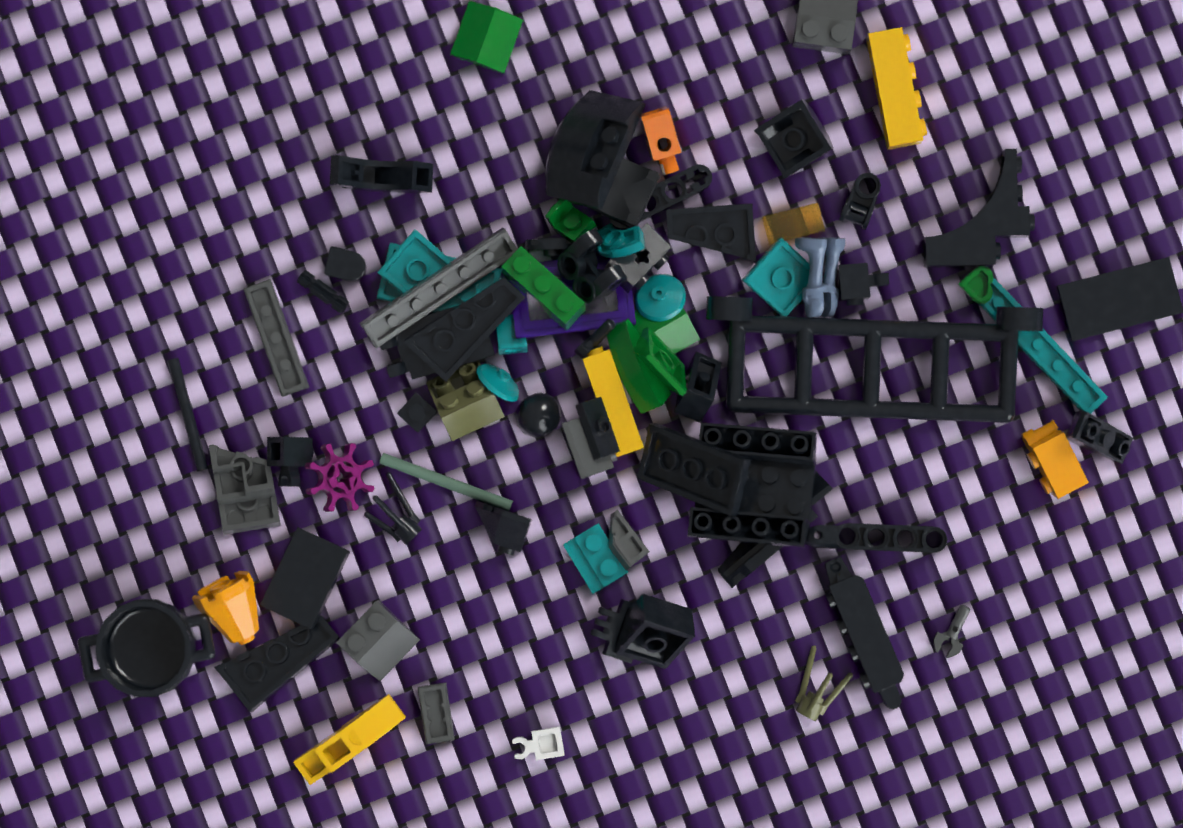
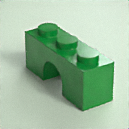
(543, 286)

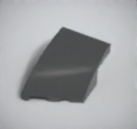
(244, 491)

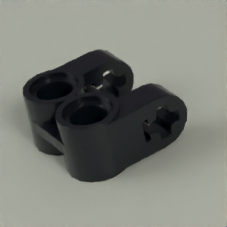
(580, 264)

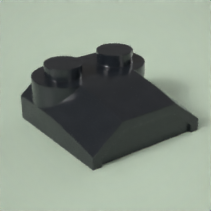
(794, 138)

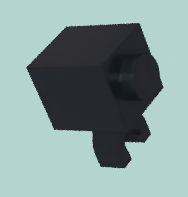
(856, 283)
(289, 454)

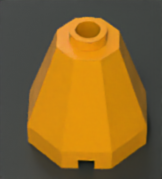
(231, 606)

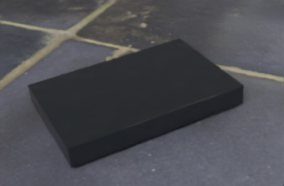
(305, 578)

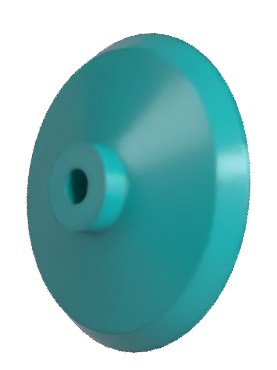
(660, 298)
(498, 382)

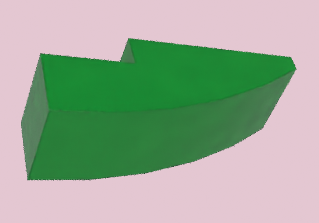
(640, 382)

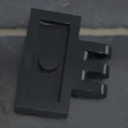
(612, 628)

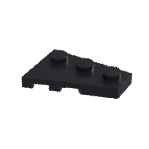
(715, 227)

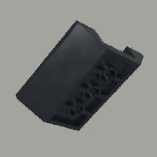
(776, 490)

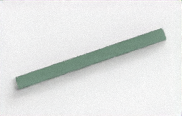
(446, 482)

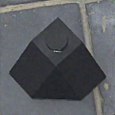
(504, 527)

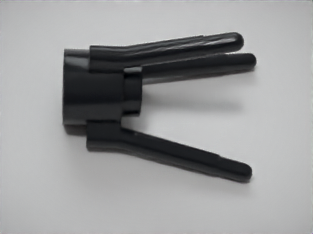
(404, 527)

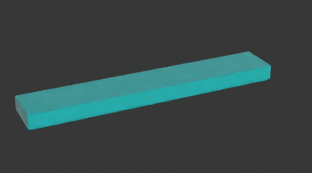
(1050, 357)

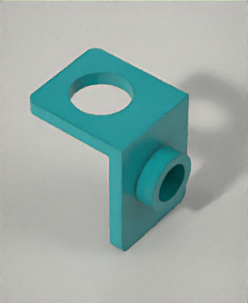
(507, 340)

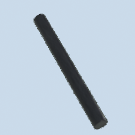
(187, 414)

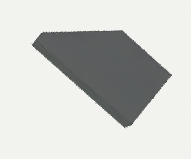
(624, 541)

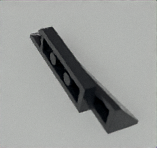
(750, 555)

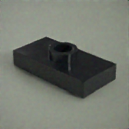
(597, 428)

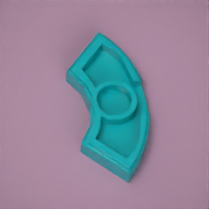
(620, 242)

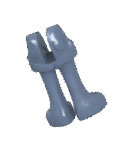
(820, 297)

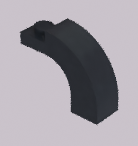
(381, 175)

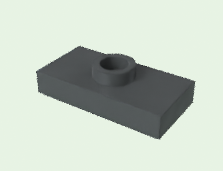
(436, 713)

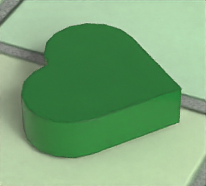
(977, 285)

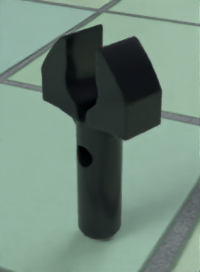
(595, 339)

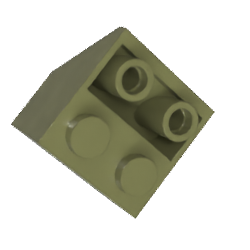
(464, 401)

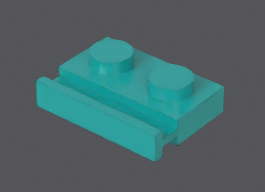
(594, 558)

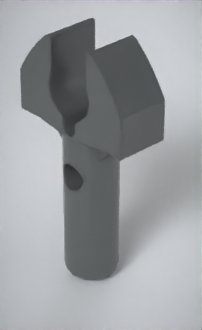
(952, 633)

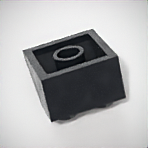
(655, 631)

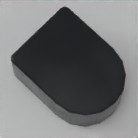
(345, 265)

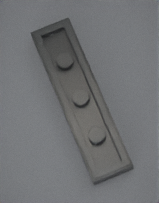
(276, 338)

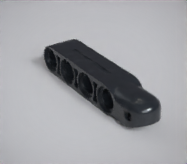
(830, 537)

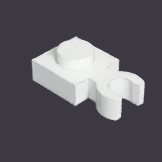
(544, 742)

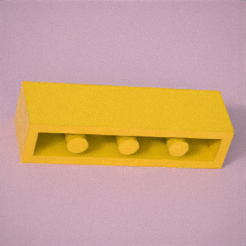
(895, 88)

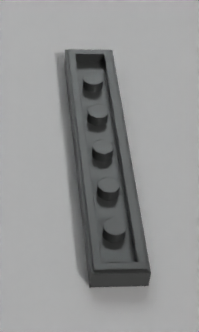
(438, 288)

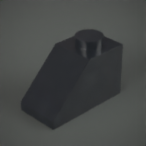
(700, 386)

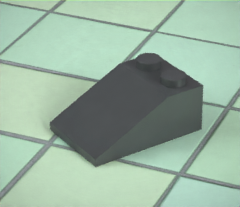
(825, 25)

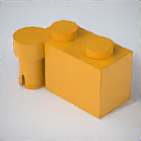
(1055, 460)

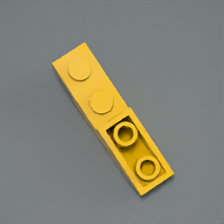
(349, 739)

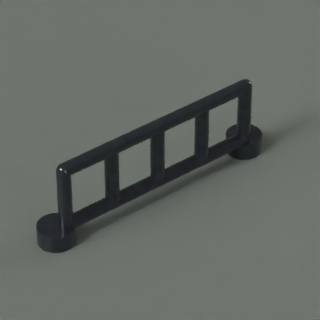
(1008, 323)

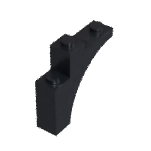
(1000, 218)

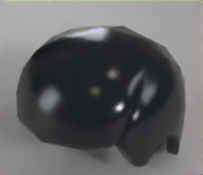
(538, 415)

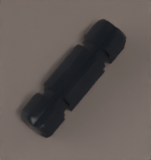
(323, 291)

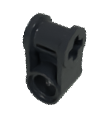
(860, 202)

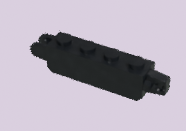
(866, 632)

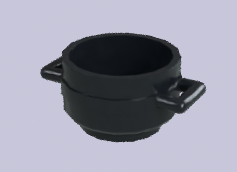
(146, 648)

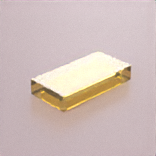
(793, 223)

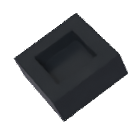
(417, 412)

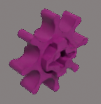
(347, 484)

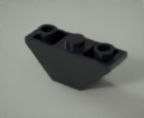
(1099, 436)

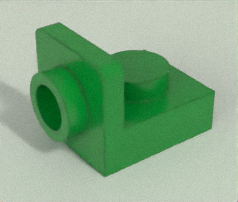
(568, 220)

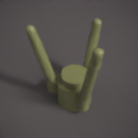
(812, 704)

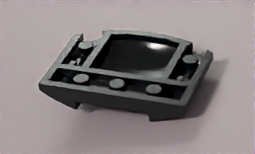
(590, 148)

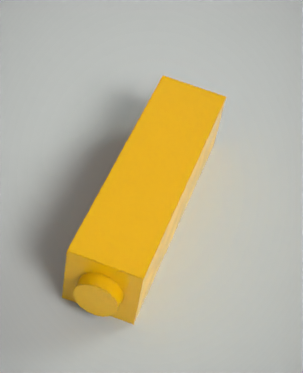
(607, 384)

